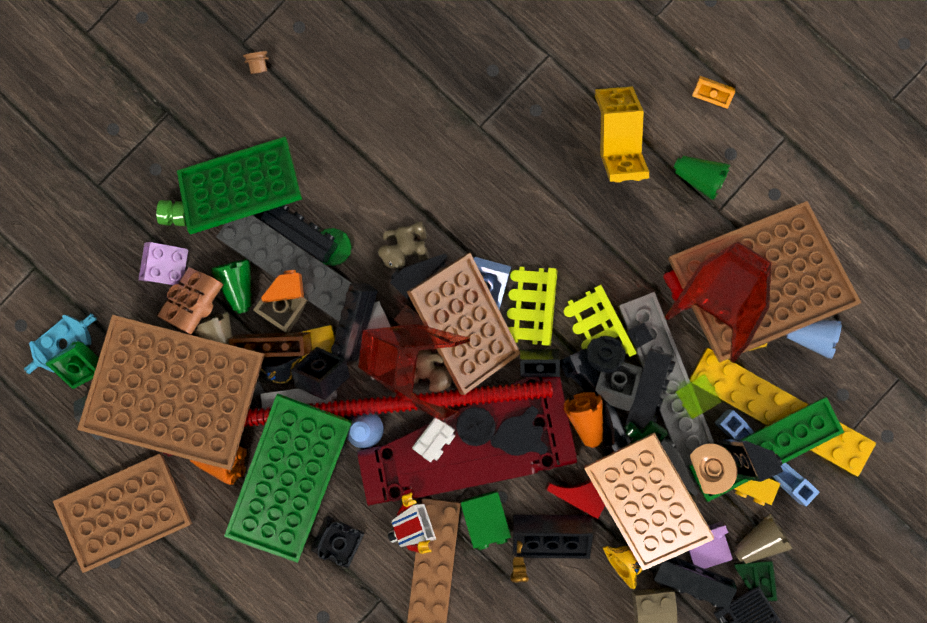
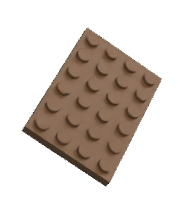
(462, 304)
(122, 512)

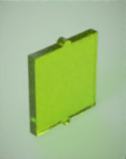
(698, 396)

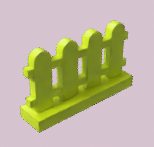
(539, 296)
(599, 317)

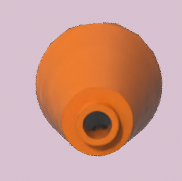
(587, 417)

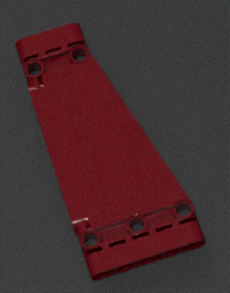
(465, 464)

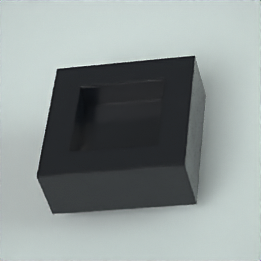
(639, 335)

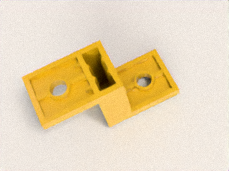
(621, 134)

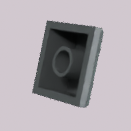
(619, 386)

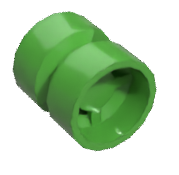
(170, 213)

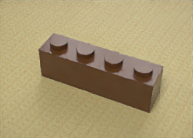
(275, 343)

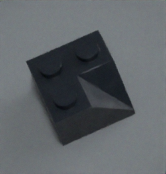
(320, 373)

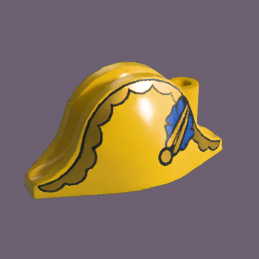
(624, 563)

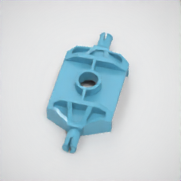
(48, 344)

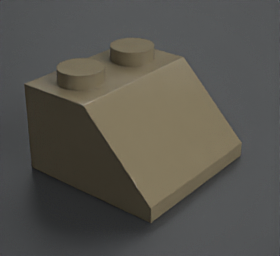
(281, 313)

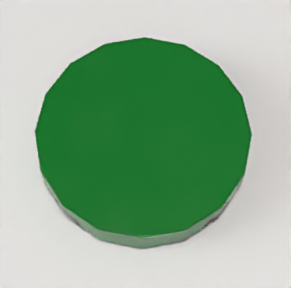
(342, 251)

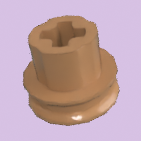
(256, 62)

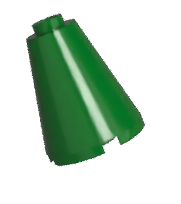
(702, 174)
(236, 284)

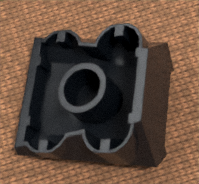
(337, 541)

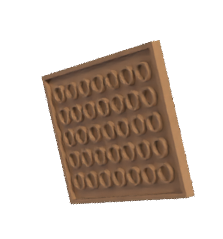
(804, 281)
(171, 392)

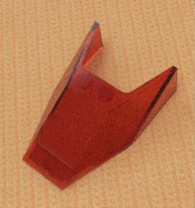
(733, 290)
(391, 359)

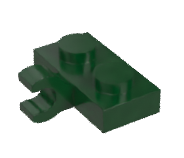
(650, 428)

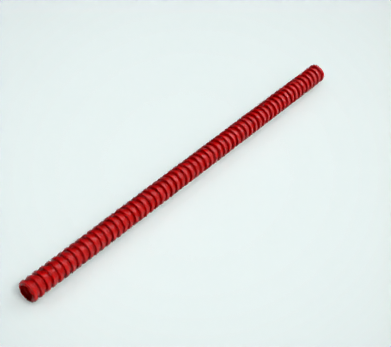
(441, 399)

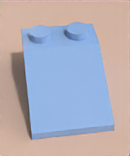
(495, 277)

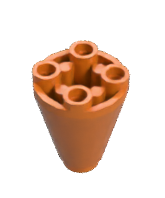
(225, 475)

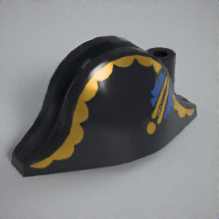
(279, 368)

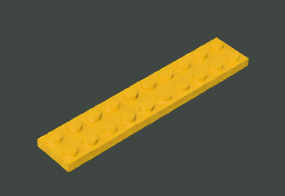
(769, 403)

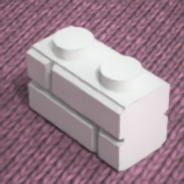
(433, 439)

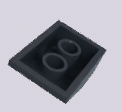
(417, 273)

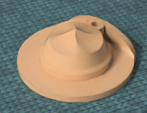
(714, 468)

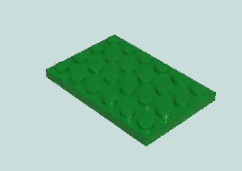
(238, 185)

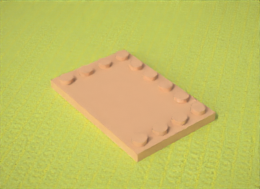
(649, 502)

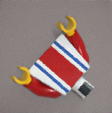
(412, 526)

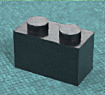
(539, 363)

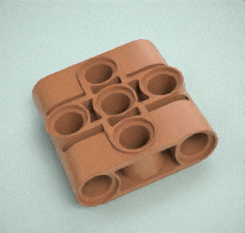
(190, 300)

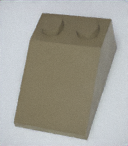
(655, 605)

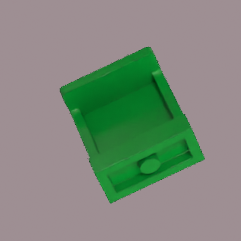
(485, 520)

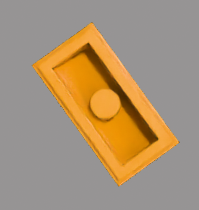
(713, 92)

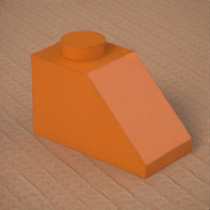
(285, 287)

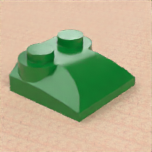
(75, 364)

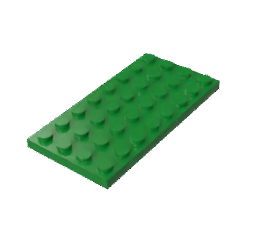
(287, 478)

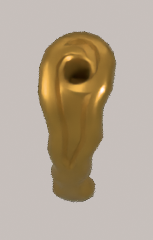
(519, 567)

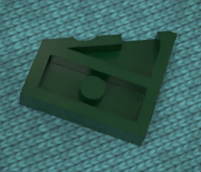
(759, 574)

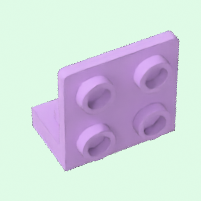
(162, 263)
(712, 552)

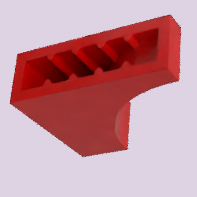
(581, 496)

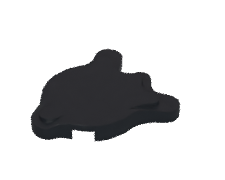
(519, 435)

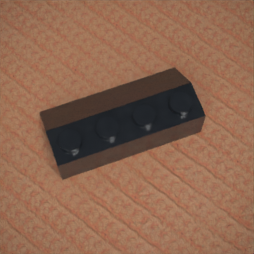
(752, 460)
(552, 536)

